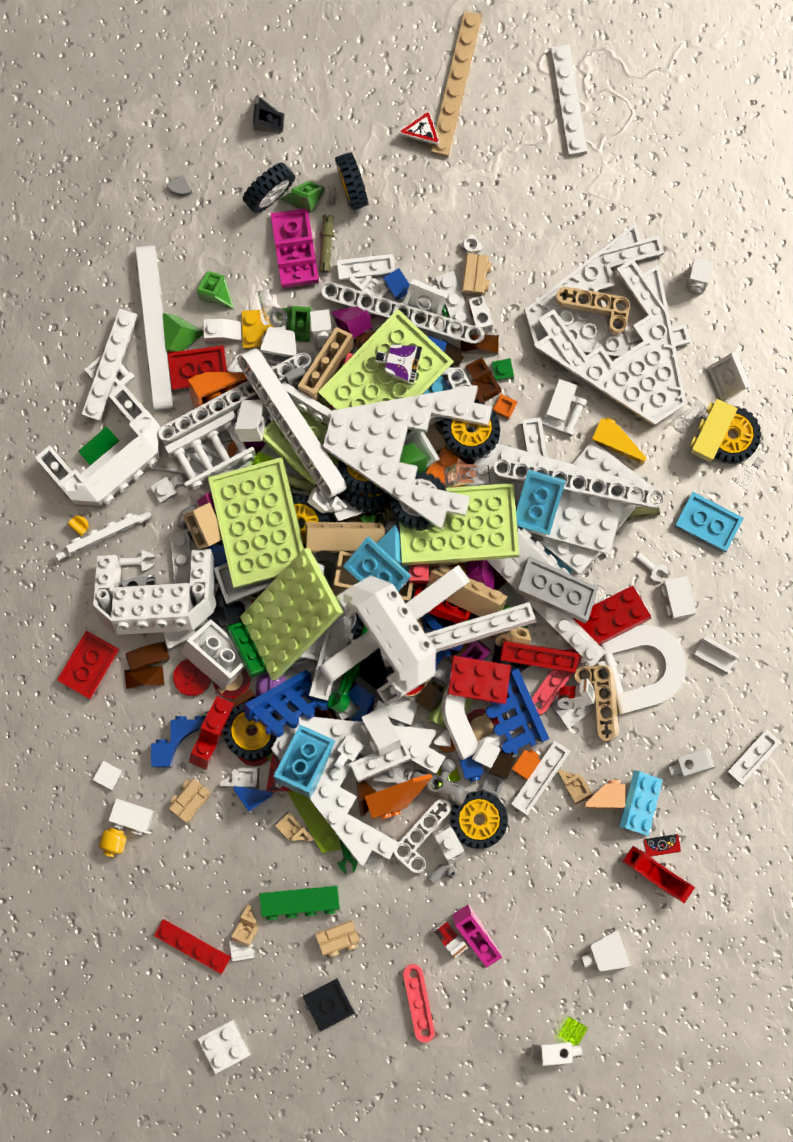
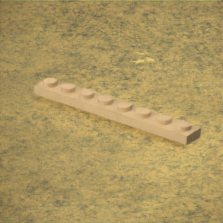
(456, 82)

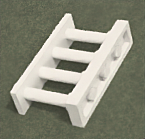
(195, 440)

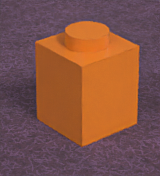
(526, 764)

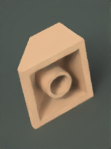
(607, 797)

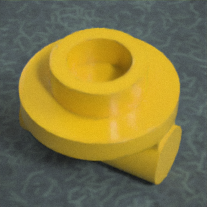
(79, 524)

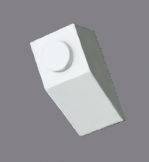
(222, 330)

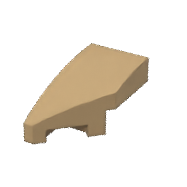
(576, 786)
(292, 828)
(246, 929)

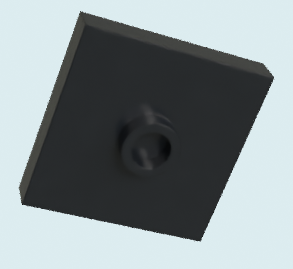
(367, 679)
(328, 1004)

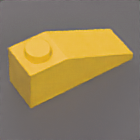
(613, 438)

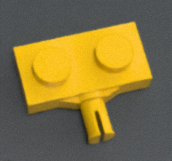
(253, 329)

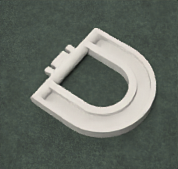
(674, 667)
(460, 729)

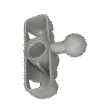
(447, 766)

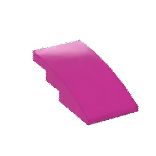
(294, 248)

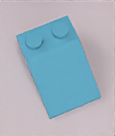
(304, 761)

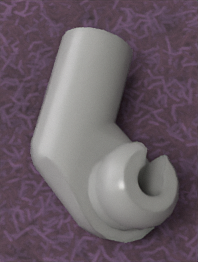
(181, 523)

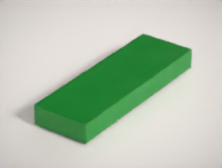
(246, 649)

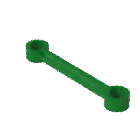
(339, 700)

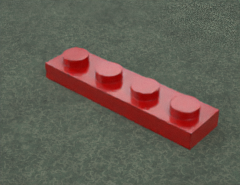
(539, 656)
(192, 946)

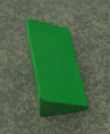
(98, 445)

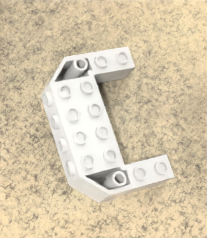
(118, 465)
(154, 606)
(394, 632)

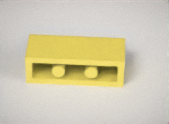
(712, 430)

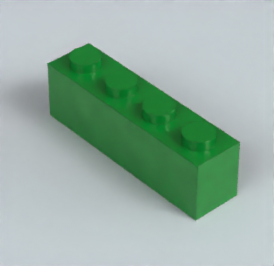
(299, 901)

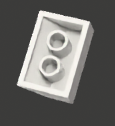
(214, 654)

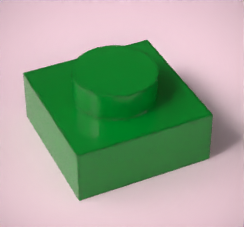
(503, 369)

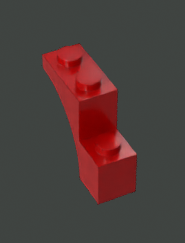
(211, 732)
(658, 874)

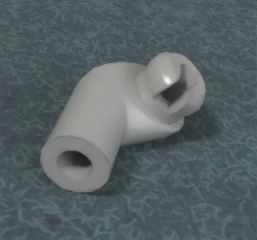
(443, 871)

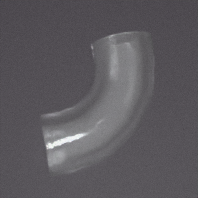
(270, 309)

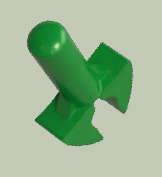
(347, 856)

